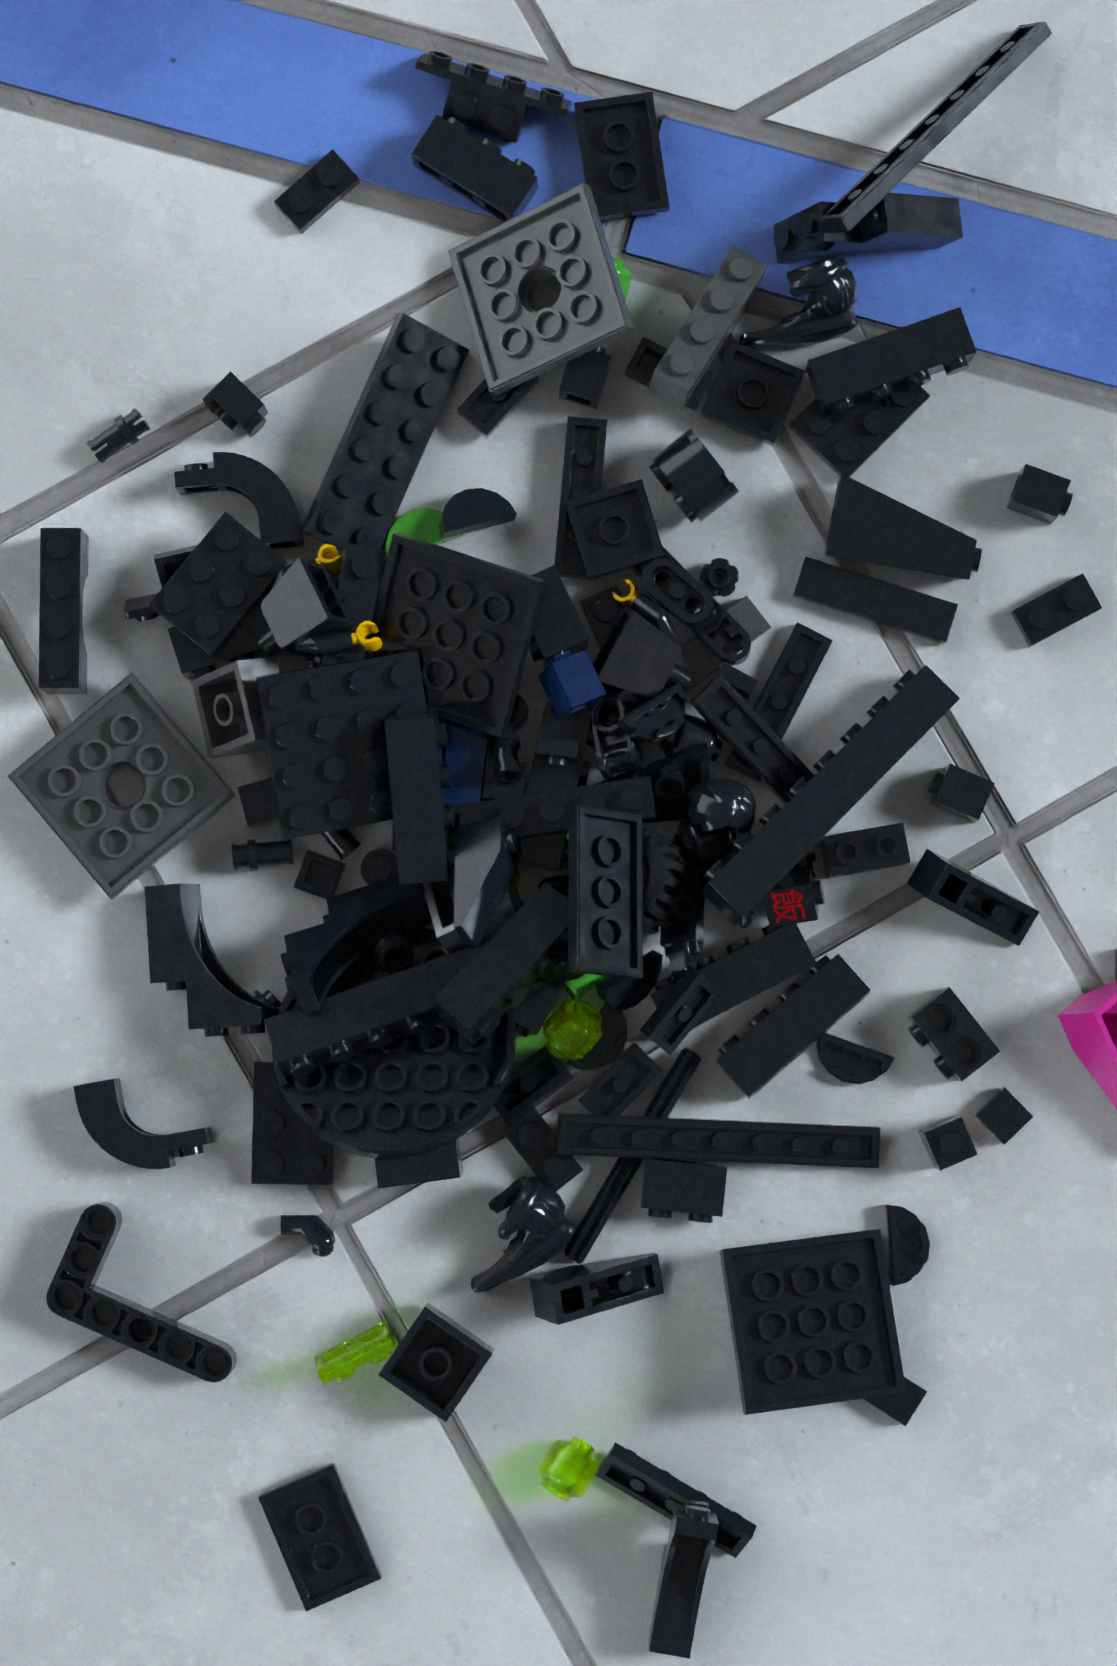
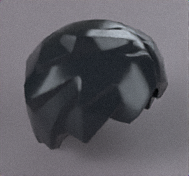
(722, 804)

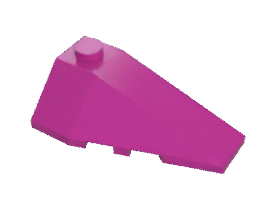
(1092, 1033)

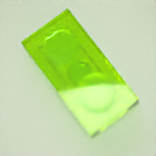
(365, 1347)

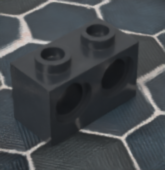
(864, 850)
(960, 1027)

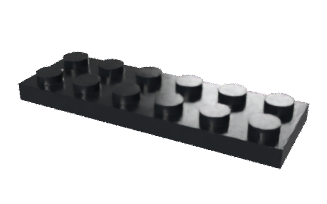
(385, 436)

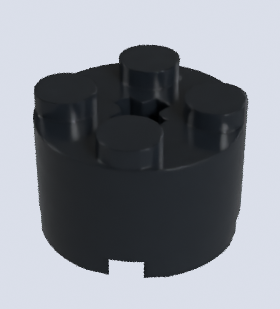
(694, 475)

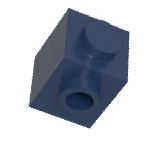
(571, 683)

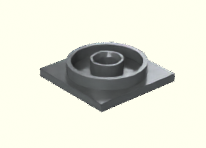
(507, 264)
(71, 773)

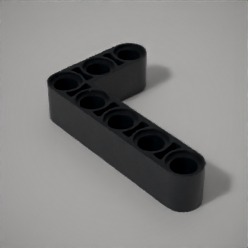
(125, 1310)

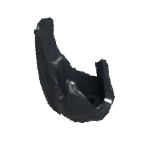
(826, 312)
(541, 1230)

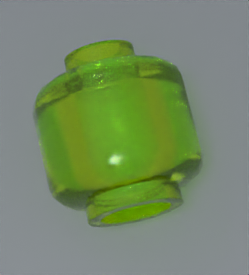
(572, 1029)
(568, 1469)

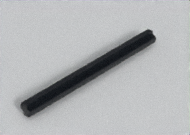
(626, 1167)

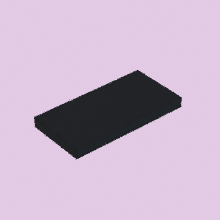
(605, 892)

